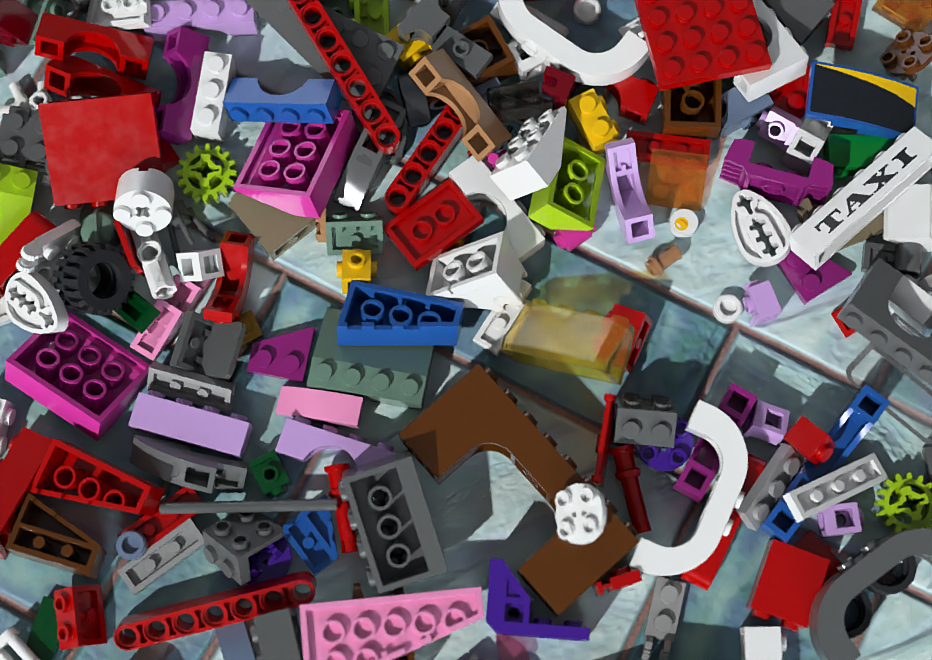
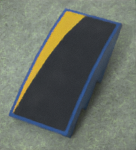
(860, 100)

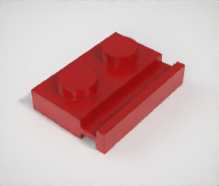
(619, 579)

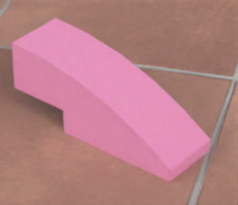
(320, 406)

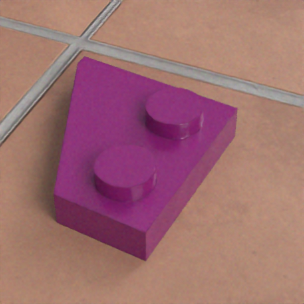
(808, 282)
(283, 355)

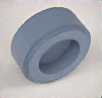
(131, 545)

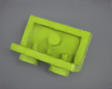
(372, 14)

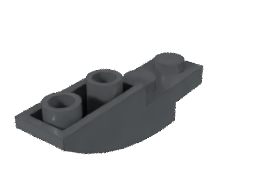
(366, 162)
(186, 468)

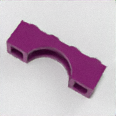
(185, 54)
(704, 460)

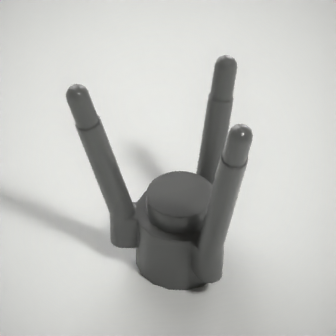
(180, 220)

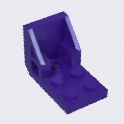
(508, 594)

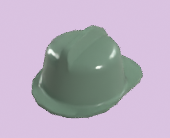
(98, 225)

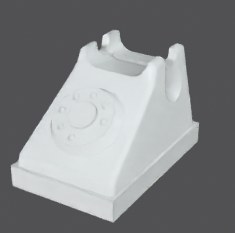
(479, 274)

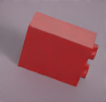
(787, 585)

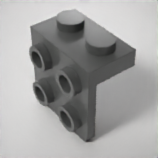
(207, 346)
(645, 420)
(235, 539)

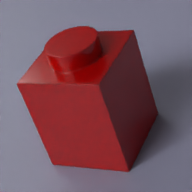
(810, 441)

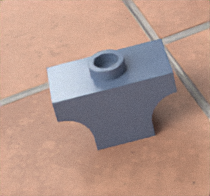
(739, 113)

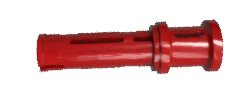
(628, 475)
(347, 535)

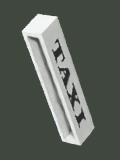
(862, 198)

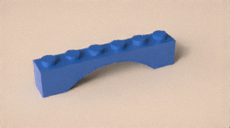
(846, 433)

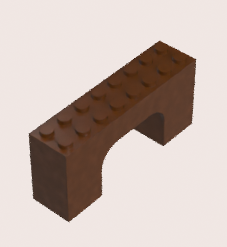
(482, 418)

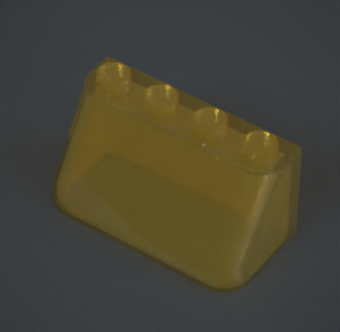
(570, 341)

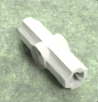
(156, 270)

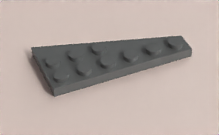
(372, 51)

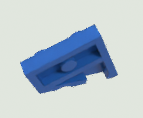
(313, 538)

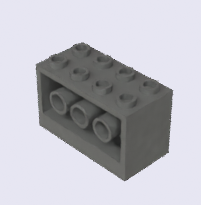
(411, 530)

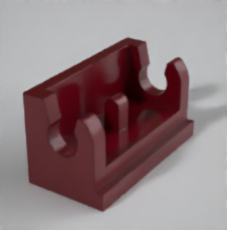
(558, 86)

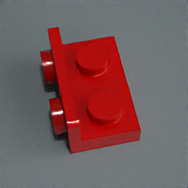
(80, 616)

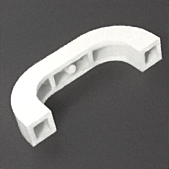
(563, 55)
(726, 493)

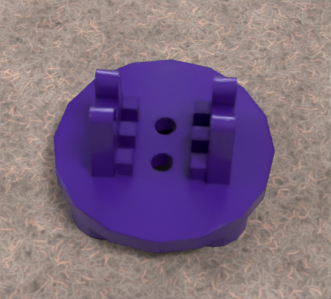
(671, 457)
(279, 561)

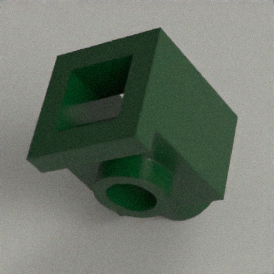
(264, 463)

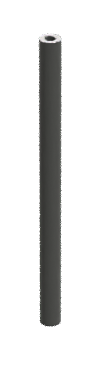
(248, 506)

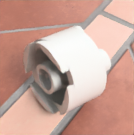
(144, 201)

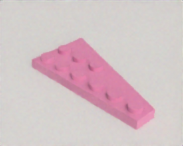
(385, 625)

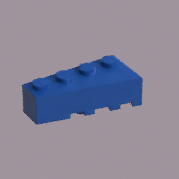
(397, 318)

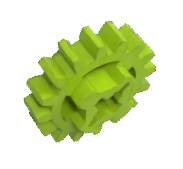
(197, 166)
(902, 494)

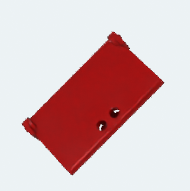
(604, 440)

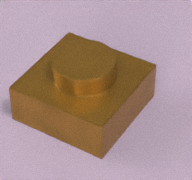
(253, 330)

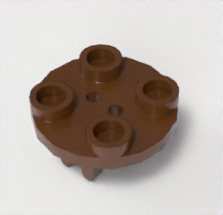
(908, 54)

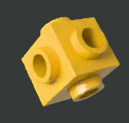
(356, 266)

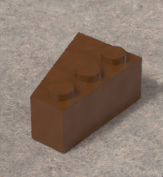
(53, 541)

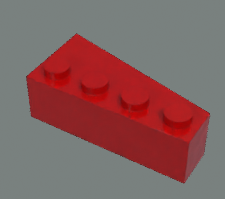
(16, 476)
(89, 479)

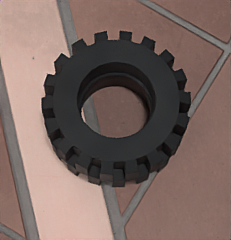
(74, 273)

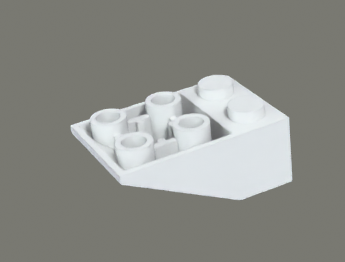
(532, 155)

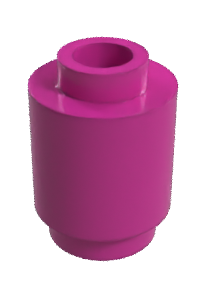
(571, 238)

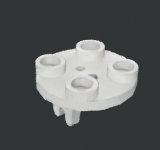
(571, 517)

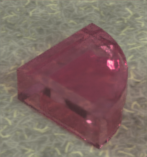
(510, 648)

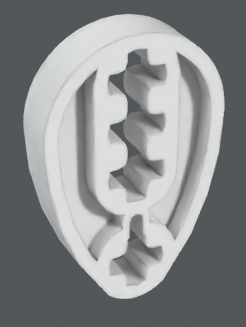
(774, 225)
(46, 313)

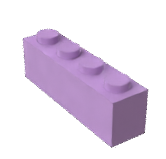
(191, 425)

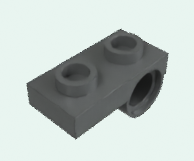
(902, 257)

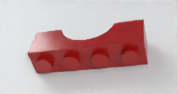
(63, 36)
(80, 77)
(633, 96)

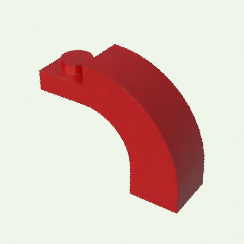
(232, 288)

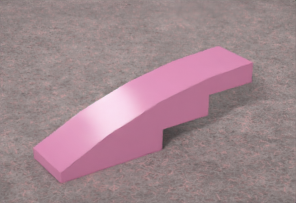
(168, 322)

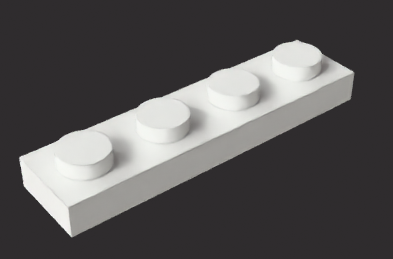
(835, 487)

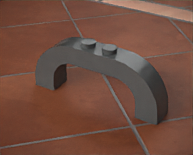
(855, 575)

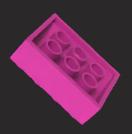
(298, 164)
(78, 375)

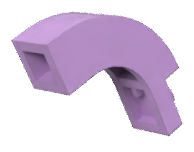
(626, 191)

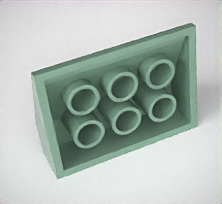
(373, 372)

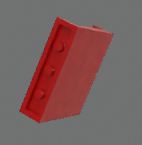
(96, 142)

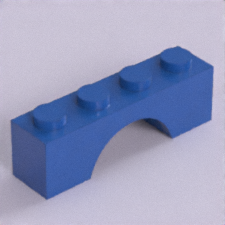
(313, 102)

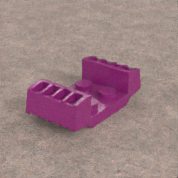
(773, 184)

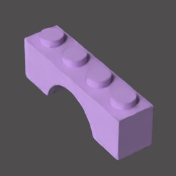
(227, 16)
(302, 441)

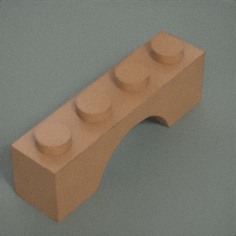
(442, 79)

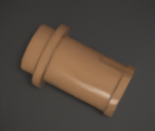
(658, 263)

